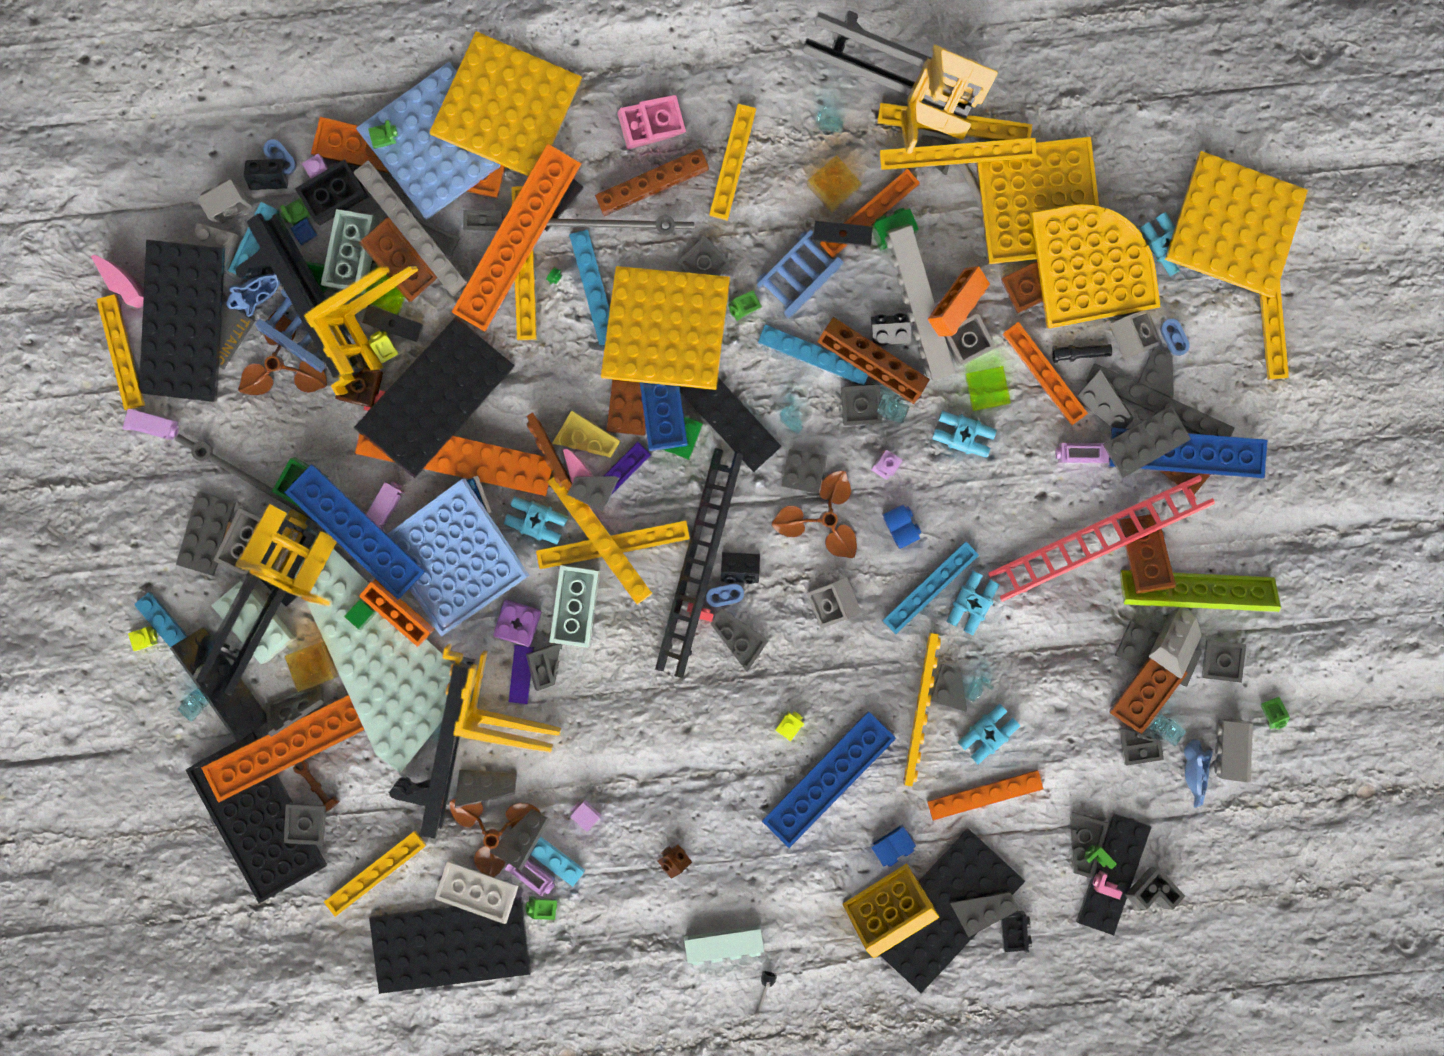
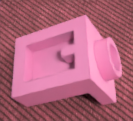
(1108, 889)

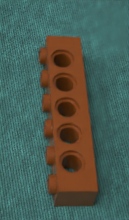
(652, 182)
(873, 360)

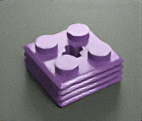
(522, 634)

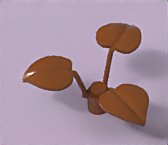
(258, 382)
(842, 540)
(467, 815)

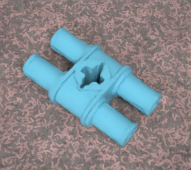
(1157, 242)
(955, 439)
(532, 510)
(983, 600)
(989, 745)

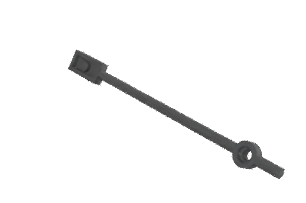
(491, 221)
(196, 453)

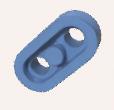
(282, 153)
(1174, 337)
(725, 595)

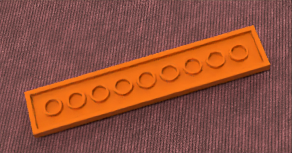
(342, 141)
(516, 237)
(488, 462)
(286, 748)

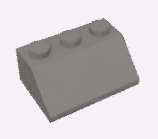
(236, 540)
(1177, 641)
(1234, 750)

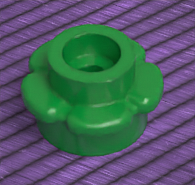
(554, 276)

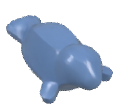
(252, 293)
(1197, 770)

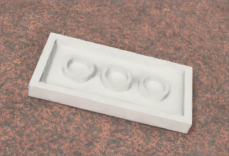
(476, 892)

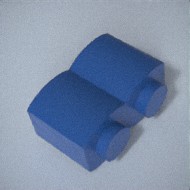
(901, 526)
(893, 846)

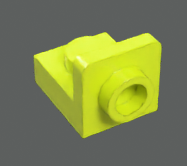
(382, 346)
(143, 638)
(790, 725)

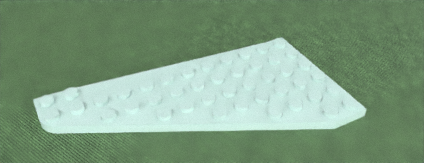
(387, 677)

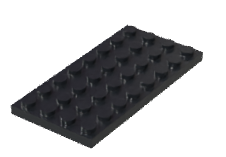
(181, 320)
(434, 397)
(254, 830)
(961, 873)
(447, 948)

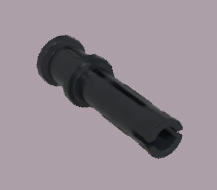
(1072, 353)

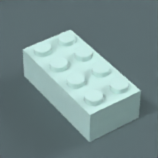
(345, 257)
(574, 606)
(275, 637)

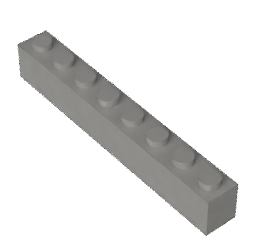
(410, 228)
(919, 300)

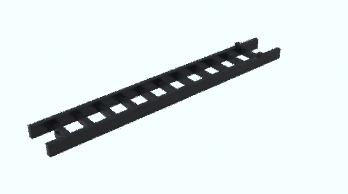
(708, 564)

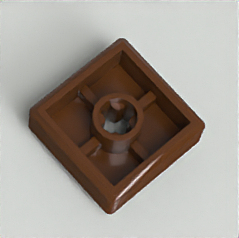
(365, 396)

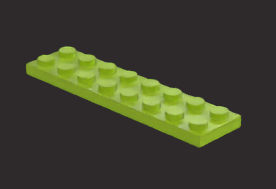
(1208, 592)

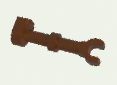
(316, 787)

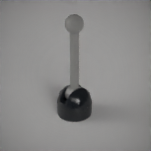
(768, 980)

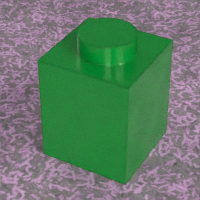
(360, 614)

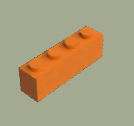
(958, 301)
(397, 613)

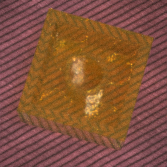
(834, 184)
(311, 666)

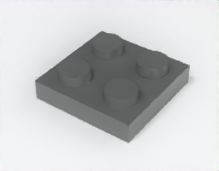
(704, 259)
(861, 405)
(804, 471)
(1224, 661)
(304, 824)

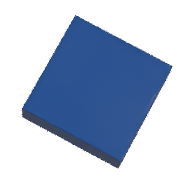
(303, 231)

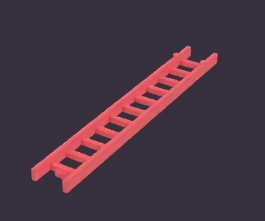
(1095, 527)

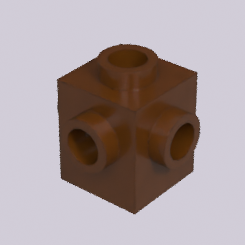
(674, 860)

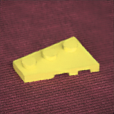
(586, 436)

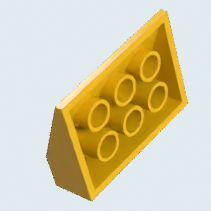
(890, 911)

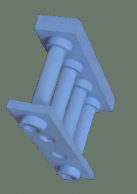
(817, 278)
(284, 338)

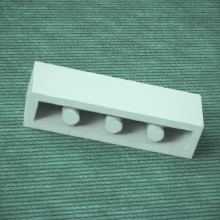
(724, 944)

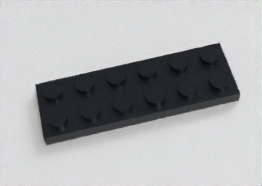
(733, 423)
(238, 712)
(1125, 845)

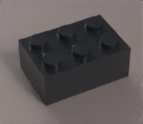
(330, 191)

